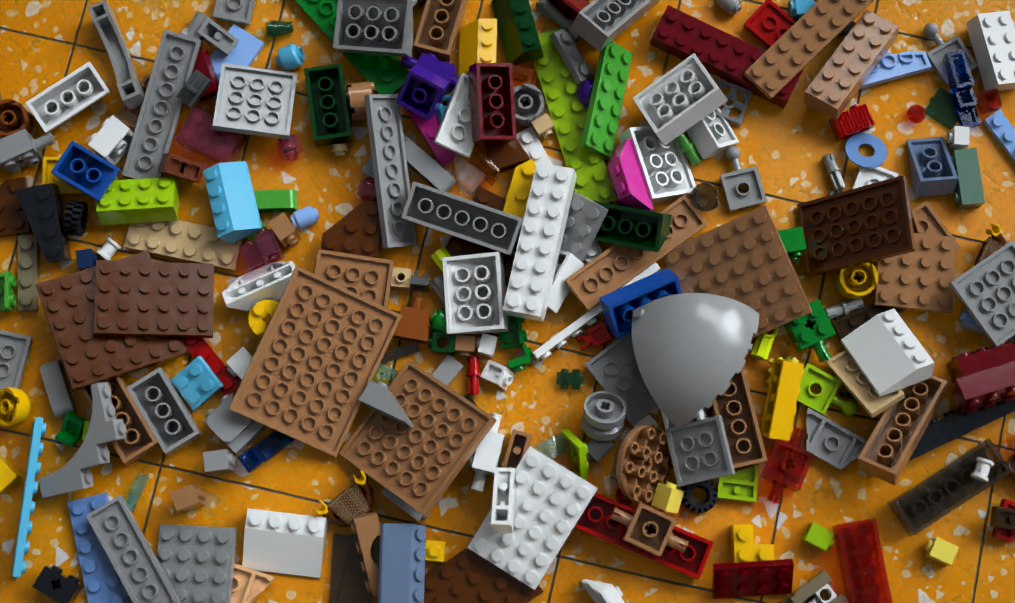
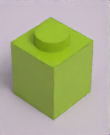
(818, 537)

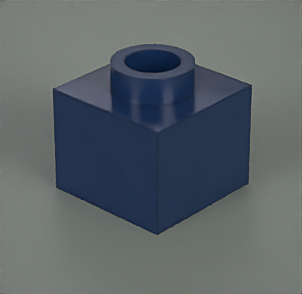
(86, 258)

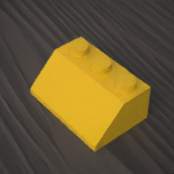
(477, 43)

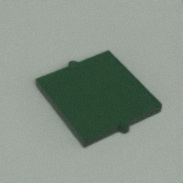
(942, 108)

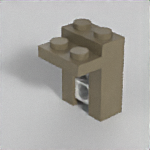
(814, 587)

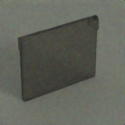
(347, 578)

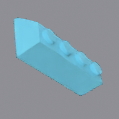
(232, 200)

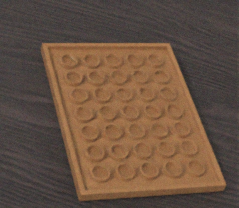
(315, 361)

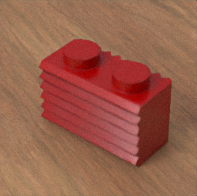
(852, 122)

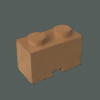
(284, 231)
(188, 498)

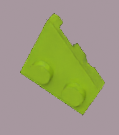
(577, 454)
(739, 486)

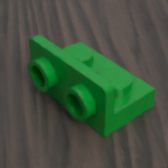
(515, 336)

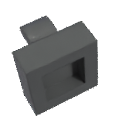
(420, 283)

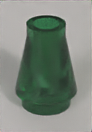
(278, 28)

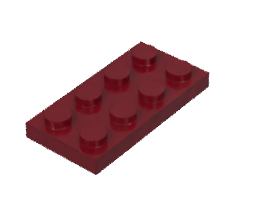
(752, 578)

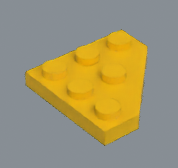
(520, 189)

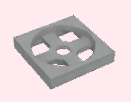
(747, 94)

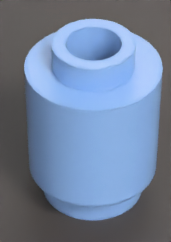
(304, 217)

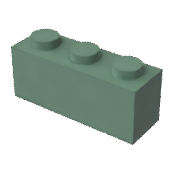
(969, 185)

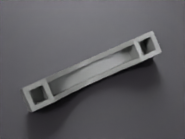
(124, 69)

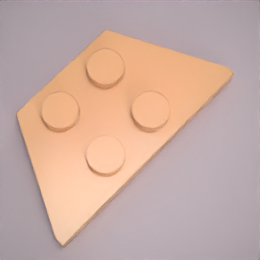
(248, 584)

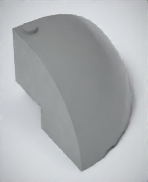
(691, 349)

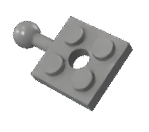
(937, 56)
(748, 177)

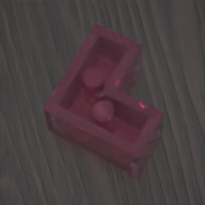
(261, 251)

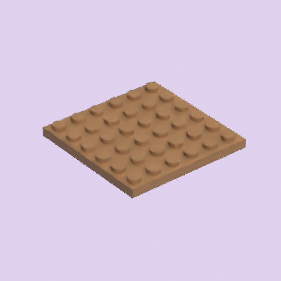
(744, 264)
(425, 459)

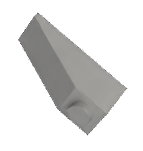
(381, 400)

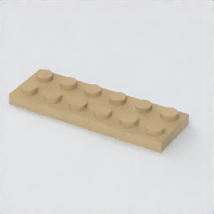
(184, 242)

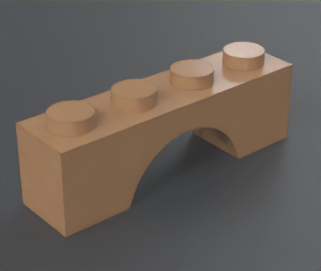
(367, 529)

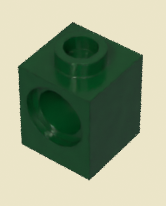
(449, 349)

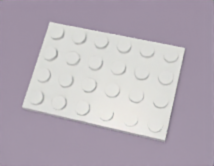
(545, 512)

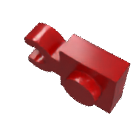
(597, 336)

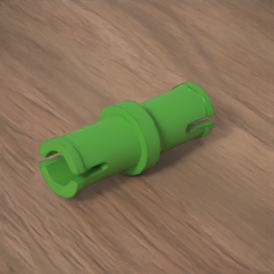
(688, 149)

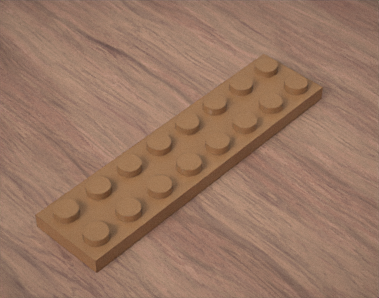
(802, 43)
(623, 263)

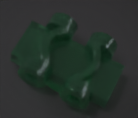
(574, 379)

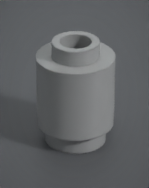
(729, 6)

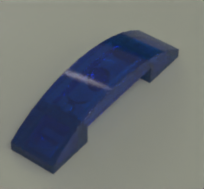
(264, 450)

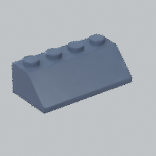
(402, 563)

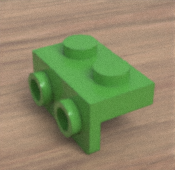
(7, 296)

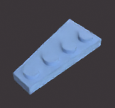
(898, 66)

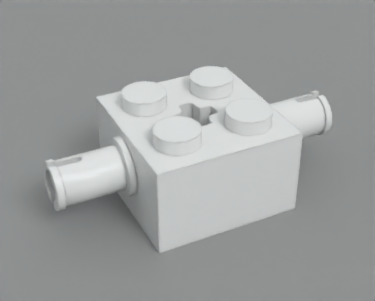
(487, 455)

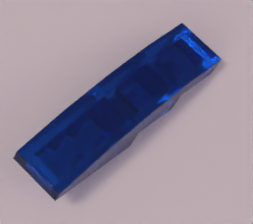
(961, 89)

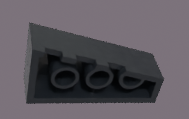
(45, 215)

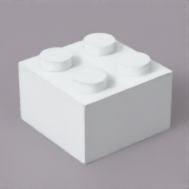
(112, 140)

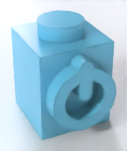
(798, 8)

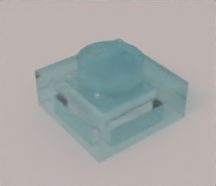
(386, 372)

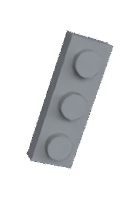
(571, 55)

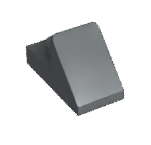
(217, 36)

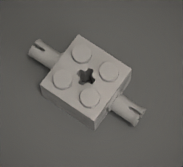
(22, 150)

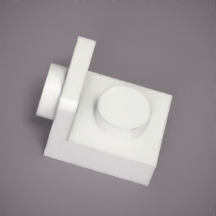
(497, 374)

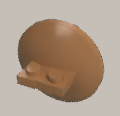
(642, 462)

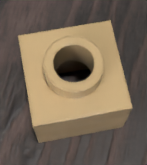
(543, 126)
(401, 284)

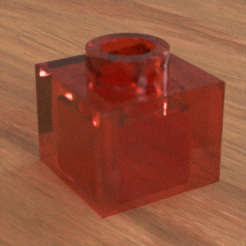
(990, 96)

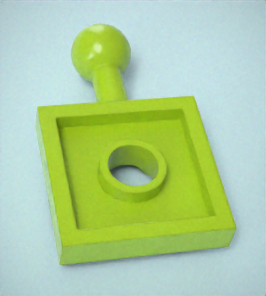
(828, 389)

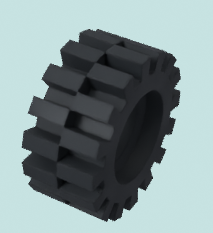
(75, 218)
(703, 507)

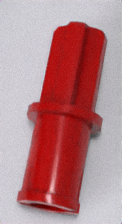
(473, 375)

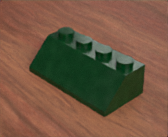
(517, 31)
(634, 227)

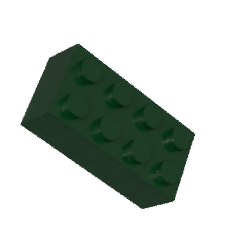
(328, 105)

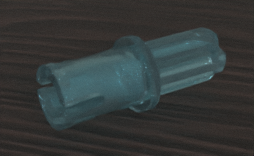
(136, 491)

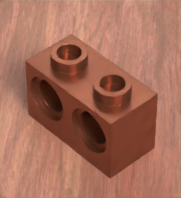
(181, 168)

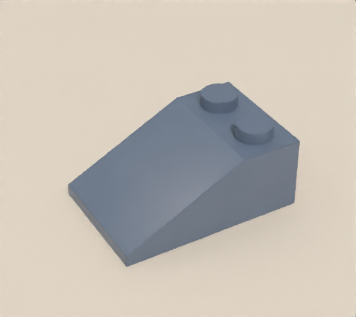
(931, 167)

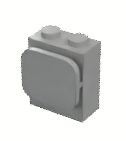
(233, 427)

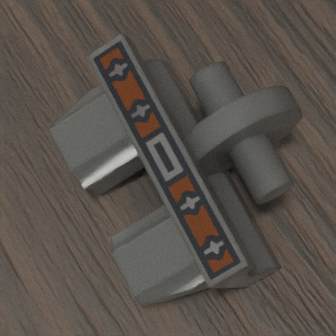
(194, 88)

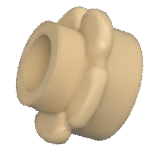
(339, 149)

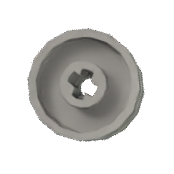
(603, 416)

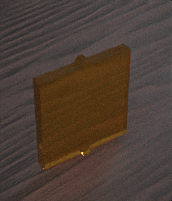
(482, 163)

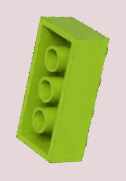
(139, 201)

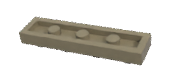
(28, 273)

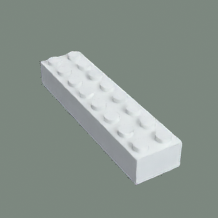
(540, 242)

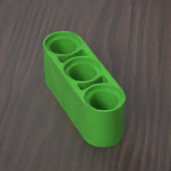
(276, 200)

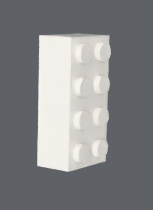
(994, 49)

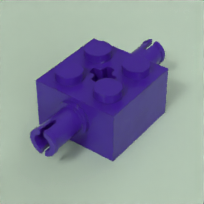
(430, 62)

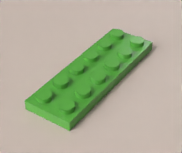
(606, 99)

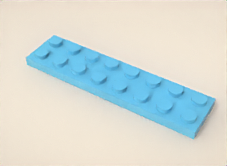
(27, 504)

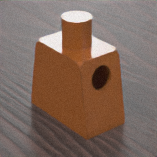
(413, 323)

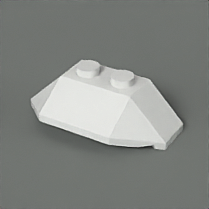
(260, 284)
(603, 592)

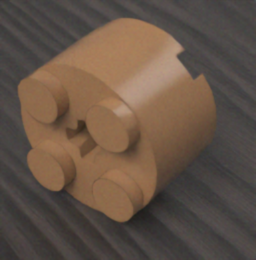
(356, 99)

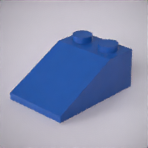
(85, 171)

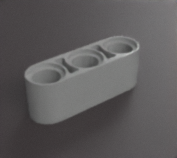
(57, 388)

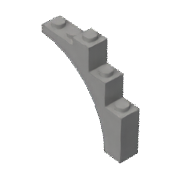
(93, 451)

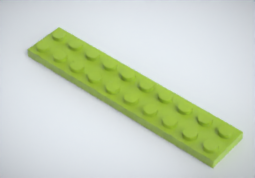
(569, 121)

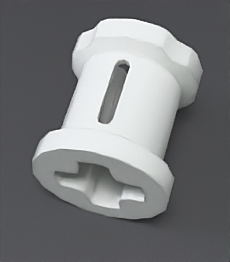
(109, 249)
(982, 469)

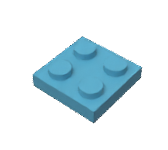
(197, 383)

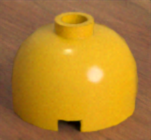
(14, 406)

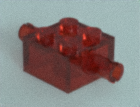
(775, 471)

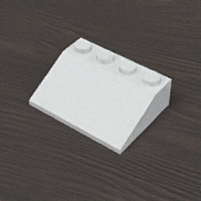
(679, 99)
(662, 166)
(475, 293)
(888, 353)
(284, 543)

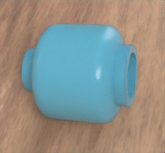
(290, 57)

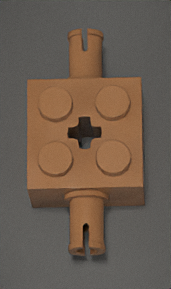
(662, 527)

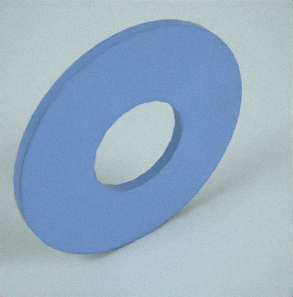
(855, 157)

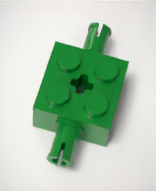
(816, 335)

